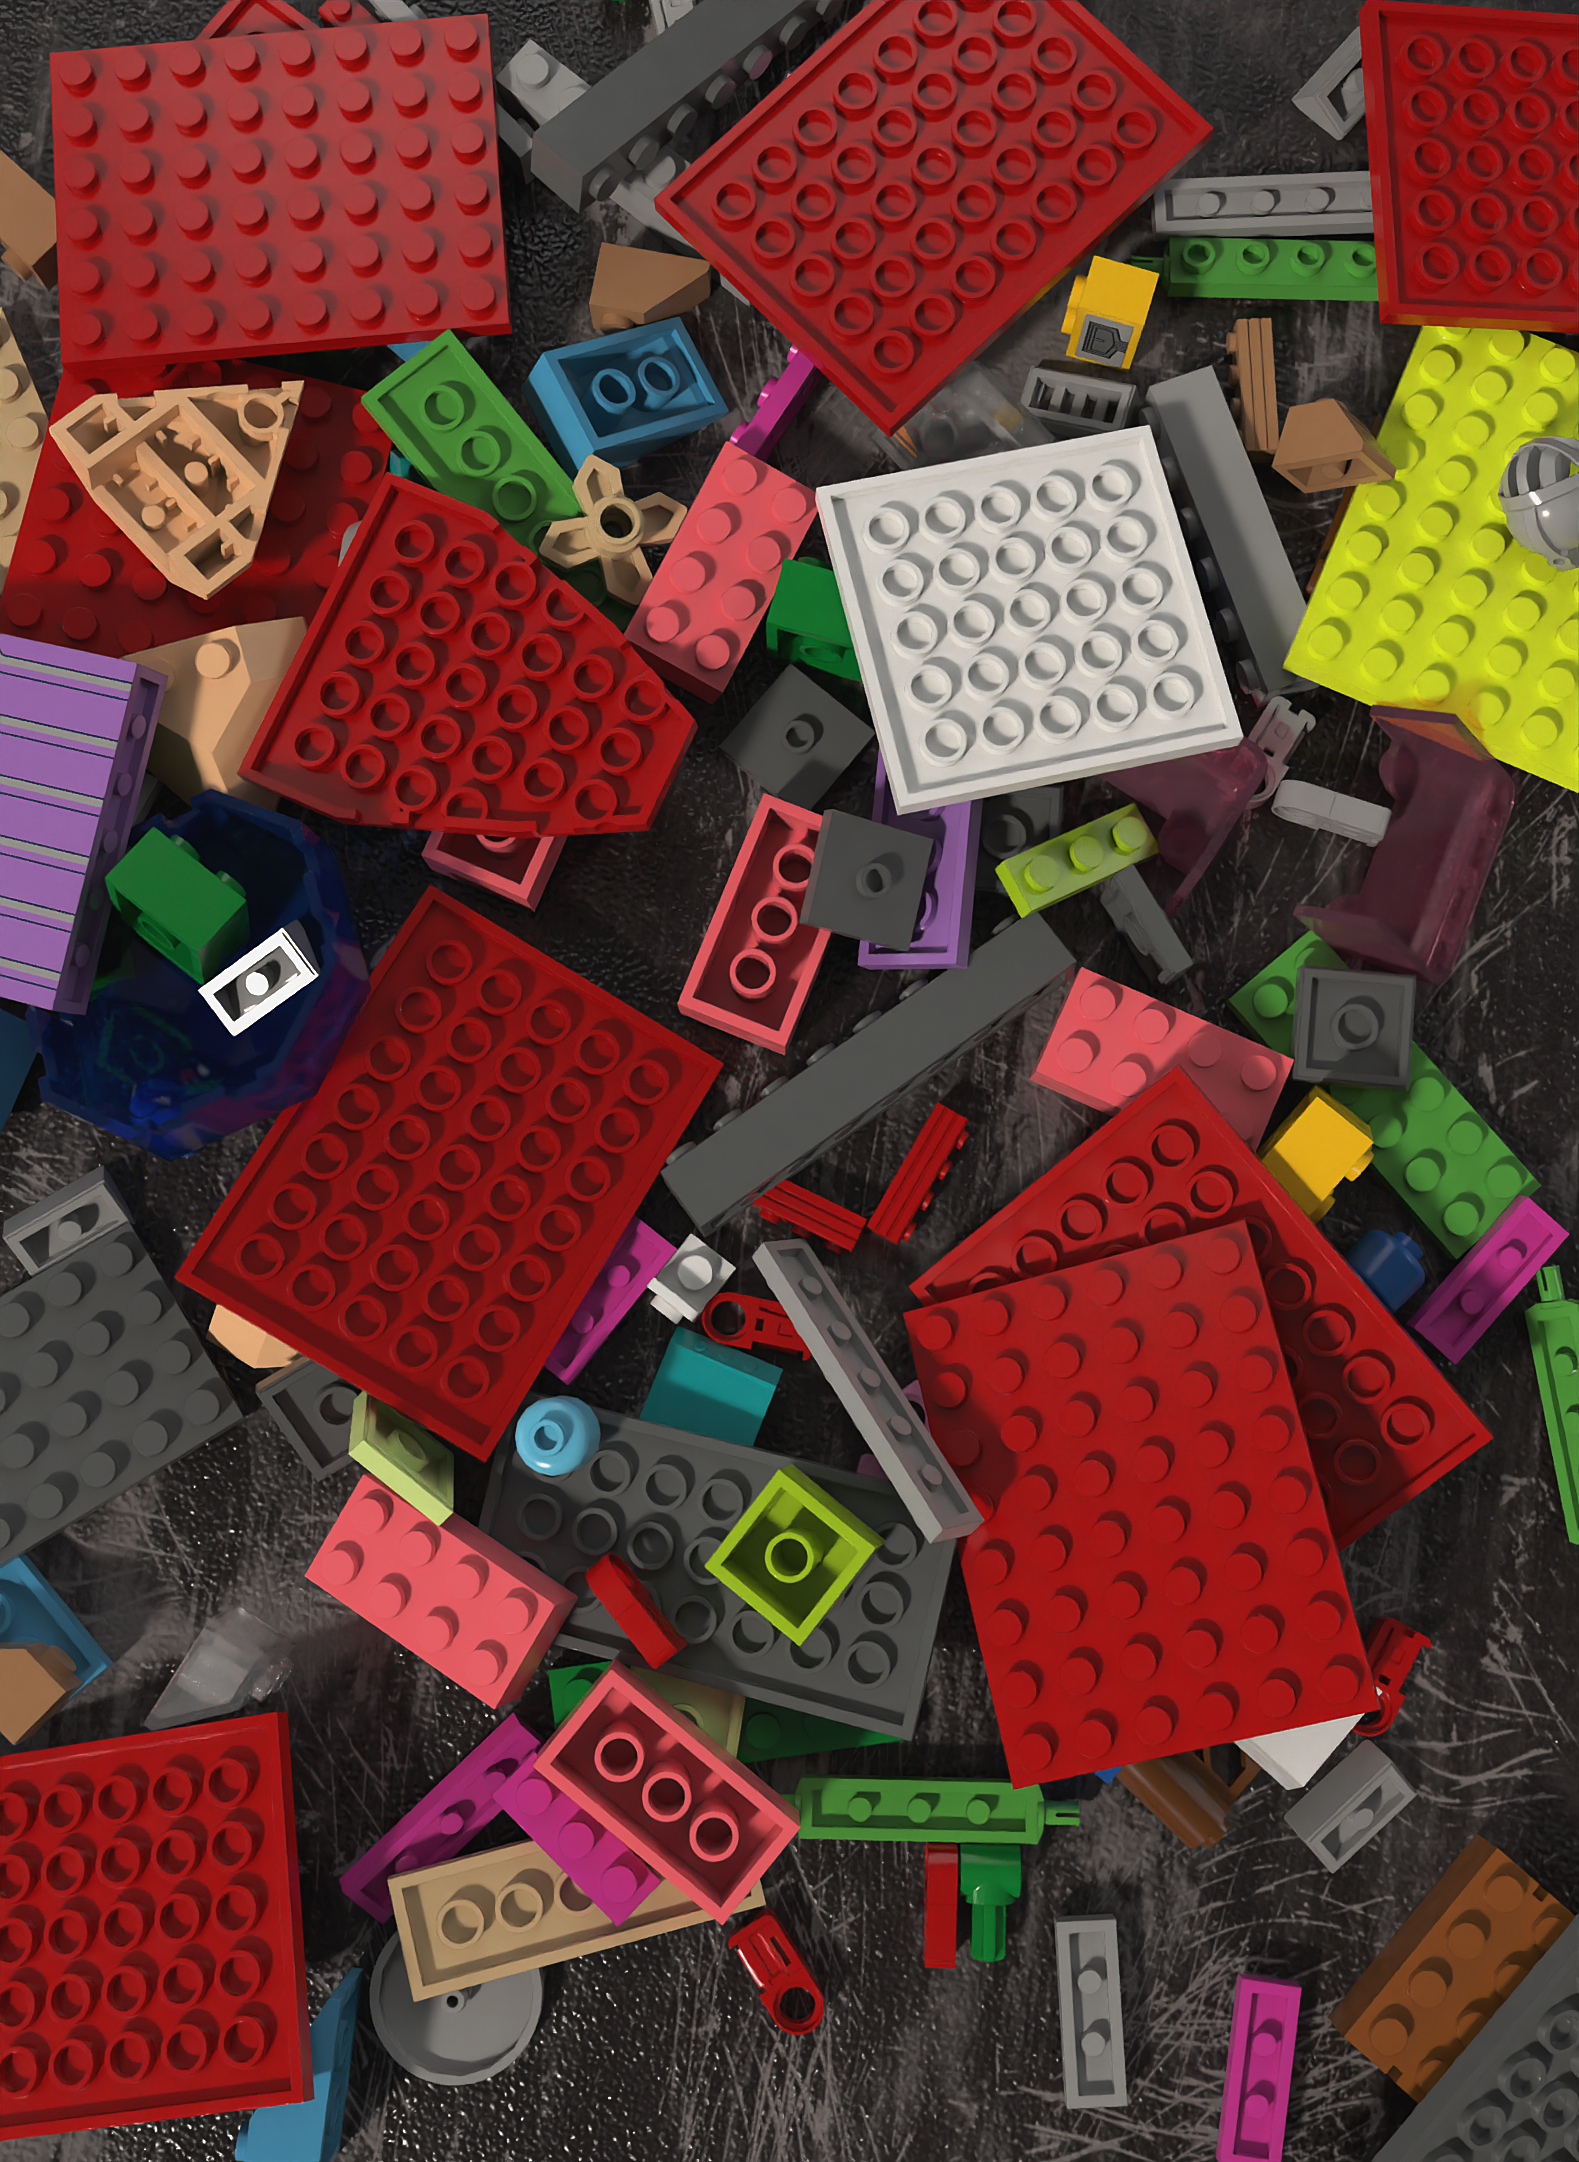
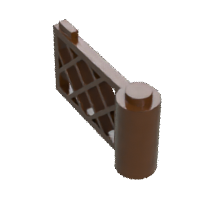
(1188, 1793)

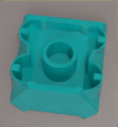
(711, 1389)

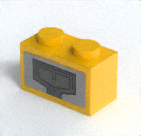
(1108, 313)

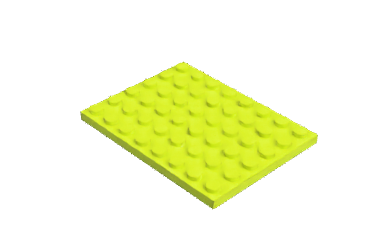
(1425, 582)

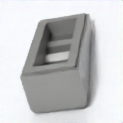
(1104, 392)

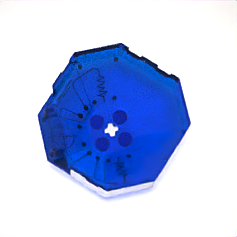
(154, 1053)

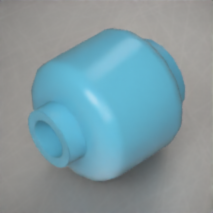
(557, 1435)

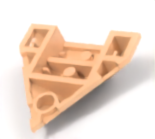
(185, 472)
(216, 704)

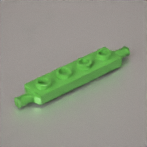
(1265, 269)
(1555, 1351)
(925, 1809)

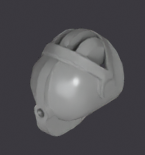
(1544, 500)

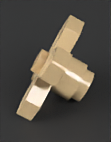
(603, 503)

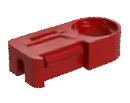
(764, 1323)
(634, 1610)
(1391, 1654)
(940, 1905)
(777, 1967)

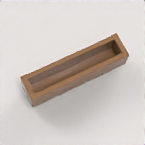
(1254, 387)

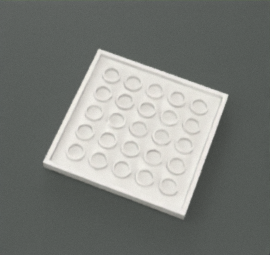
(1026, 619)

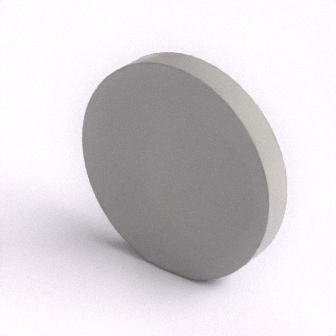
(455, 2034)

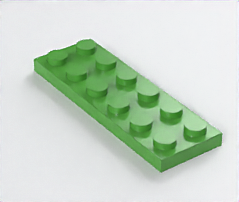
(482, 453)
(1426, 1140)

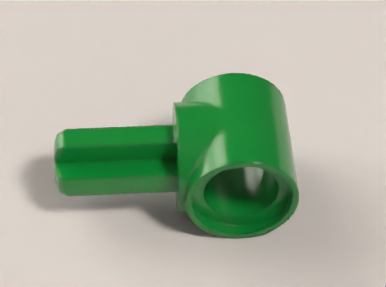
(989, 1881)

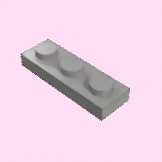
(1090, 2011)

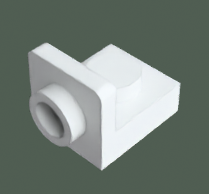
(689, 1280)

